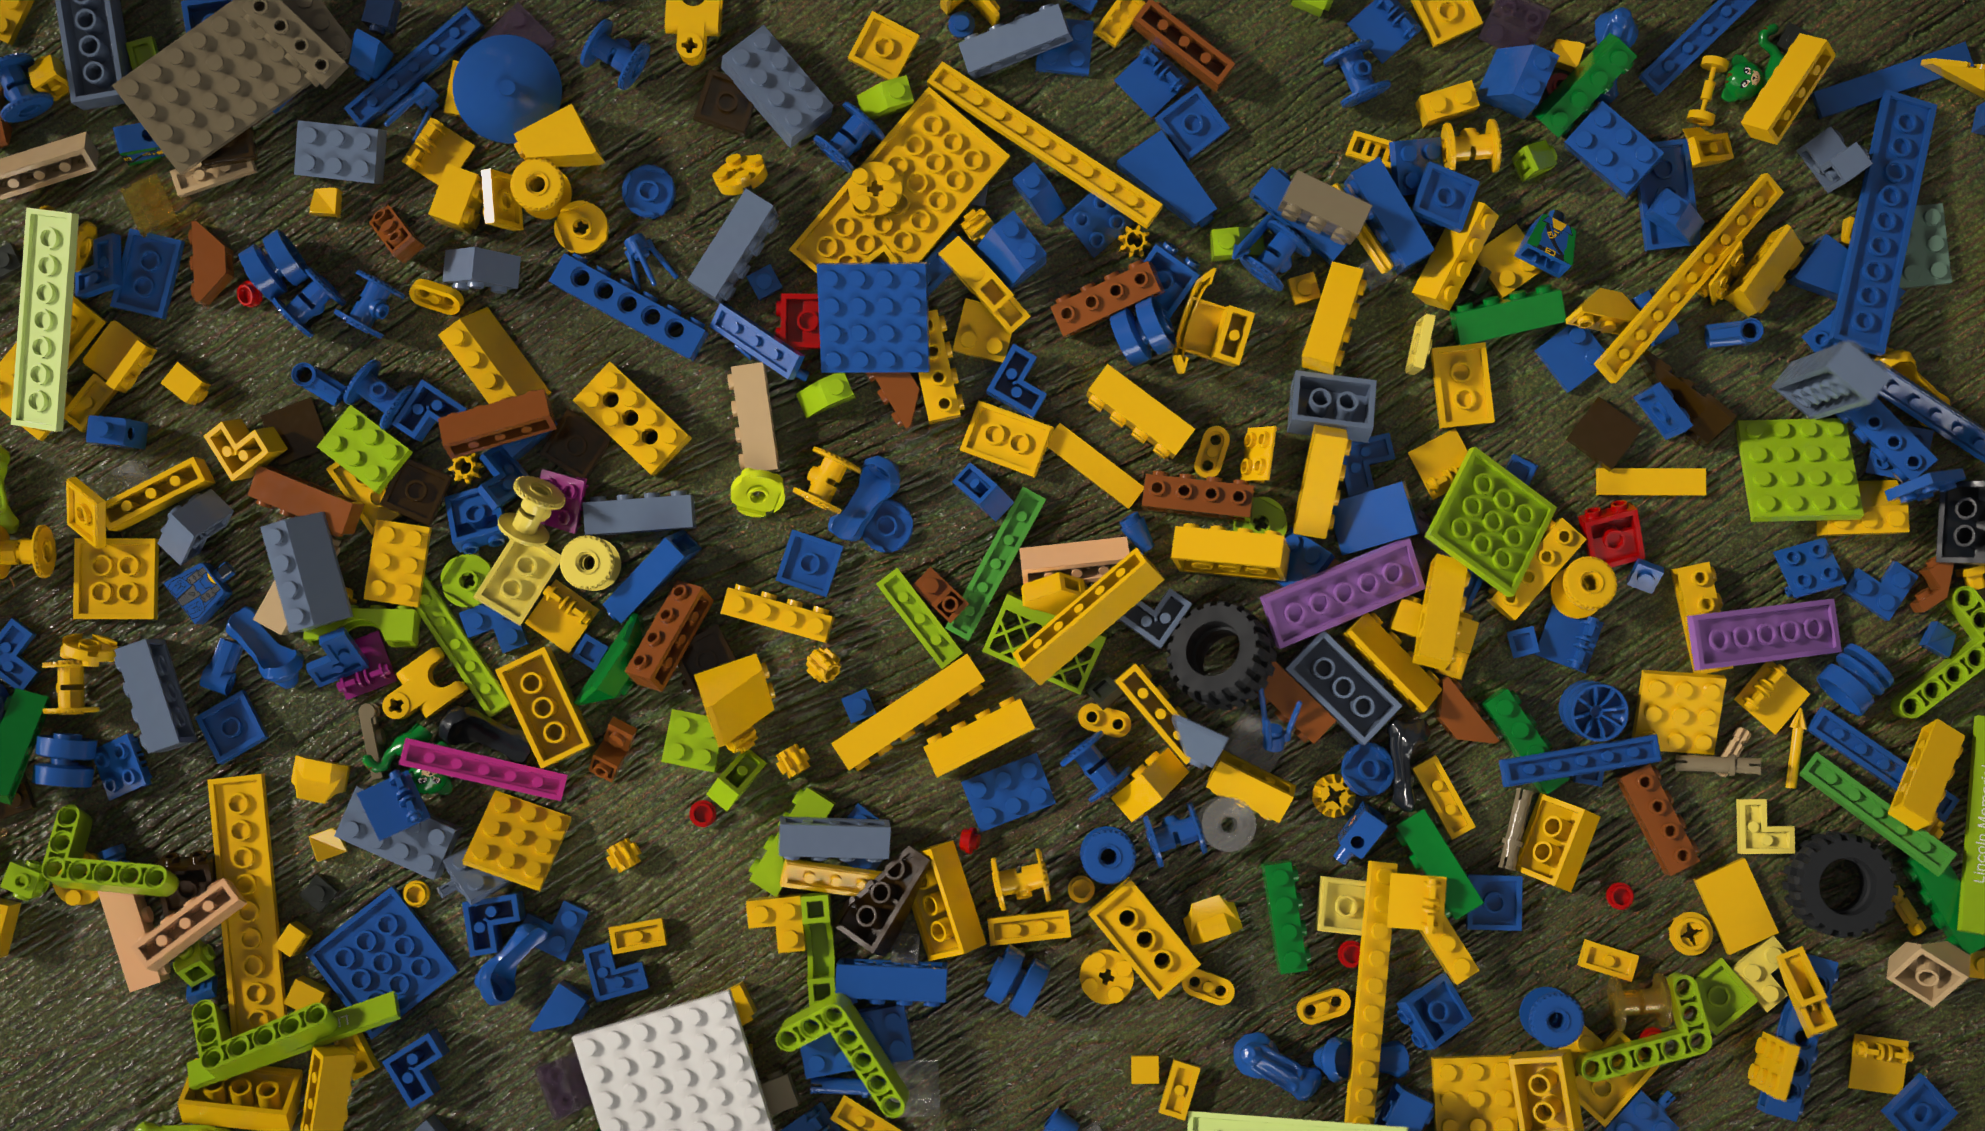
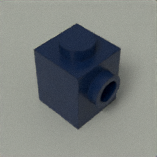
(381, 15)

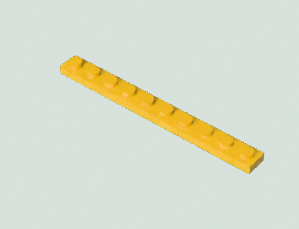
(1044, 145)
(1688, 278)
(1370, 996)

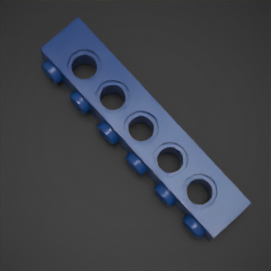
(566, 277)
(1787, 1029)

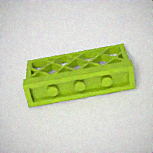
(1014, 604)

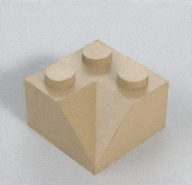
(1928, 970)

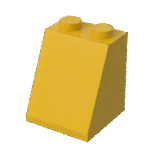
(559, 138)
(735, 696)

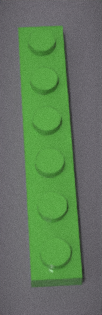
(997, 561)
(1873, 812)

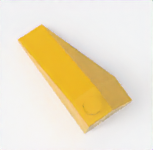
(1960, 73)

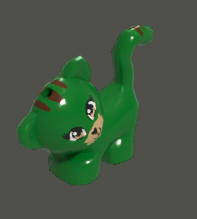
(1746, 78)
(425, 781)

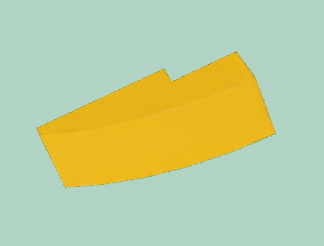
(1805, 992)

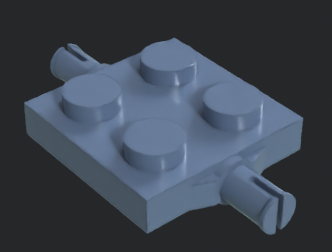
(469, 881)

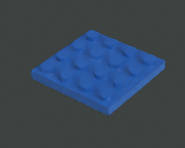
(873, 317)
(381, 953)

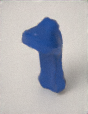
(1622, 26)
(877, 483)
(273, 660)
(498, 974)
(1260, 1058)
(1335, 1059)

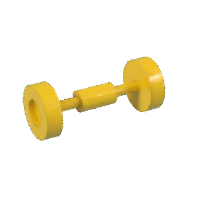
(1712, 64)

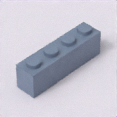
(1015, 41)
(640, 514)
(834, 838)

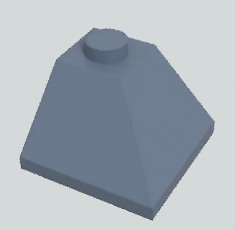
(1198, 742)

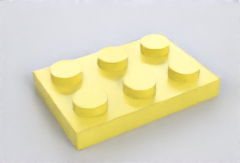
(517, 580)

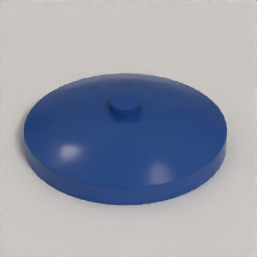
(505, 86)

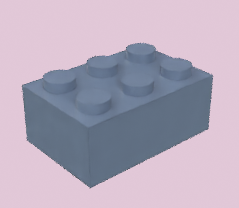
(340, 152)
(1332, 403)

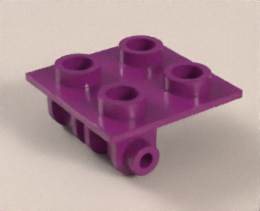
(574, 490)
(377, 675)

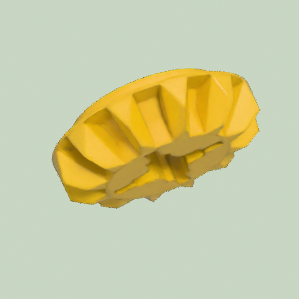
(1321, 792)
(1701, 939)

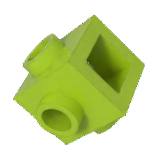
(25, 879)
(195, 963)

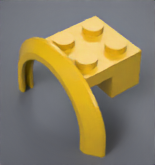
(1211, 329)

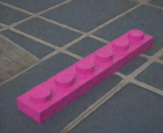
(483, 769)

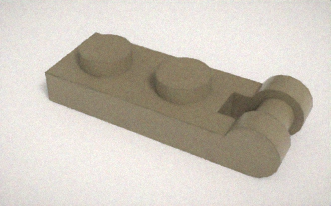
(373, 735)

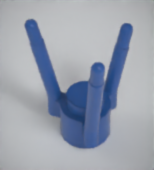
(423, 97)
(639, 249)
(1273, 734)

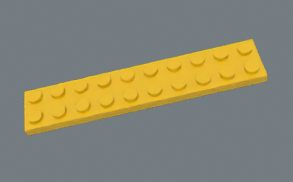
(250, 933)

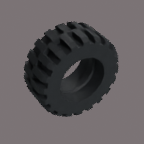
(1197, 636)
(1874, 892)

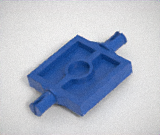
(1644, 1114)

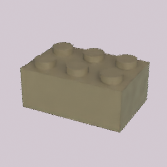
(1324, 208)

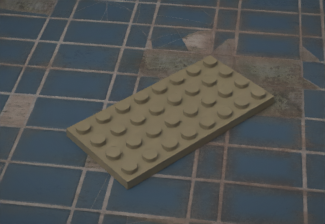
(220, 81)

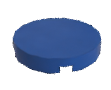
(648, 191)
(889, 528)
(1367, 769)

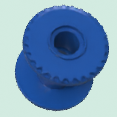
(615, 53)
(1357, 73)
(17, 90)
(849, 137)
(1277, 255)
(309, 302)
(371, 305)
(378, 393)
(1096, 766)
(1174, 832)
(1119, 866)
(1565, 1024)

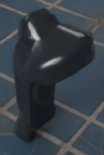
(469, 725)
(1403, 740)

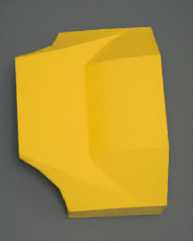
(1707, 148)
(318, 778)
(1211, 920)

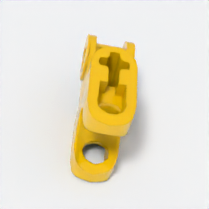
(693, 26)
(420, 690)

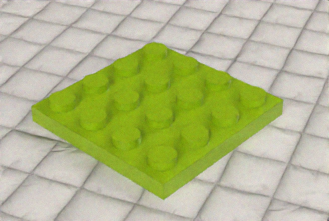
(1798, 470)
(1491, 522)

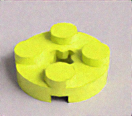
(757, 480)

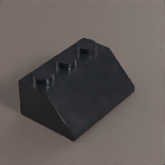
(1962, 525)

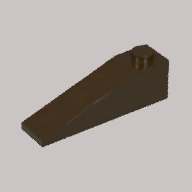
(1705, 412)
(881, 908)

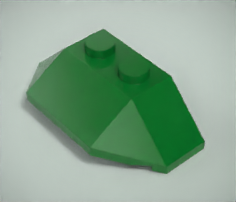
(609, 677)

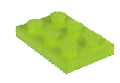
(364, 449)

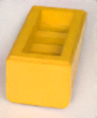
(1369, 139)

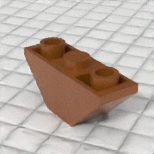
(396, 234)
(210, 262)
(899, 391)
(1461, 715)

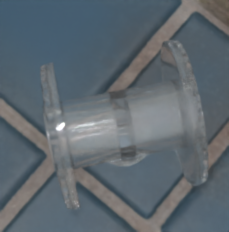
(1242, 823)

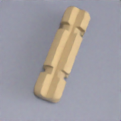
(1735, 745)

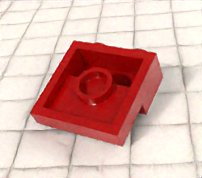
(799, 320)
(1613, 533)

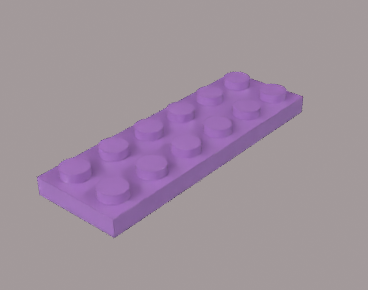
(1342, 592)
(1764, 634)

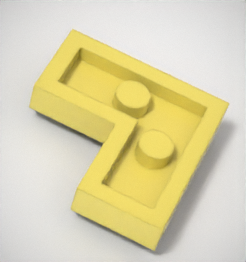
(1755, 835)
(1756, 972)

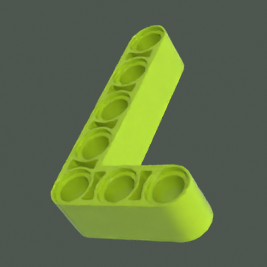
(1957, 661)
(98, 871)
(212, 1023)
(1656, 1043)
(851, 1046)

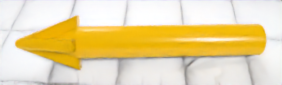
(1798, 725)

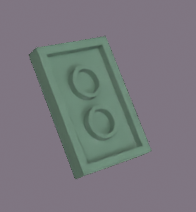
(1927, 250)

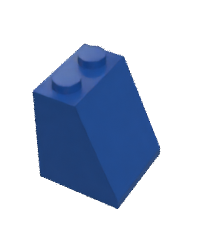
(1517, 78)
(1011, 251)

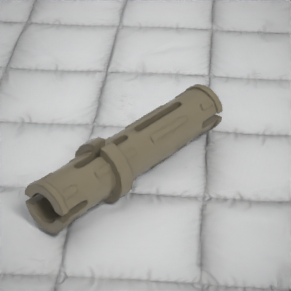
(1718, 764)
(1515, 830)

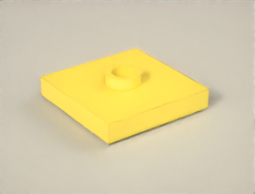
(1420, 344)
(1340, 905)

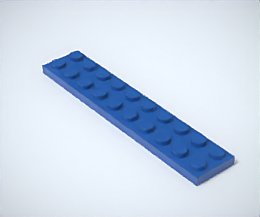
(1883, 222)

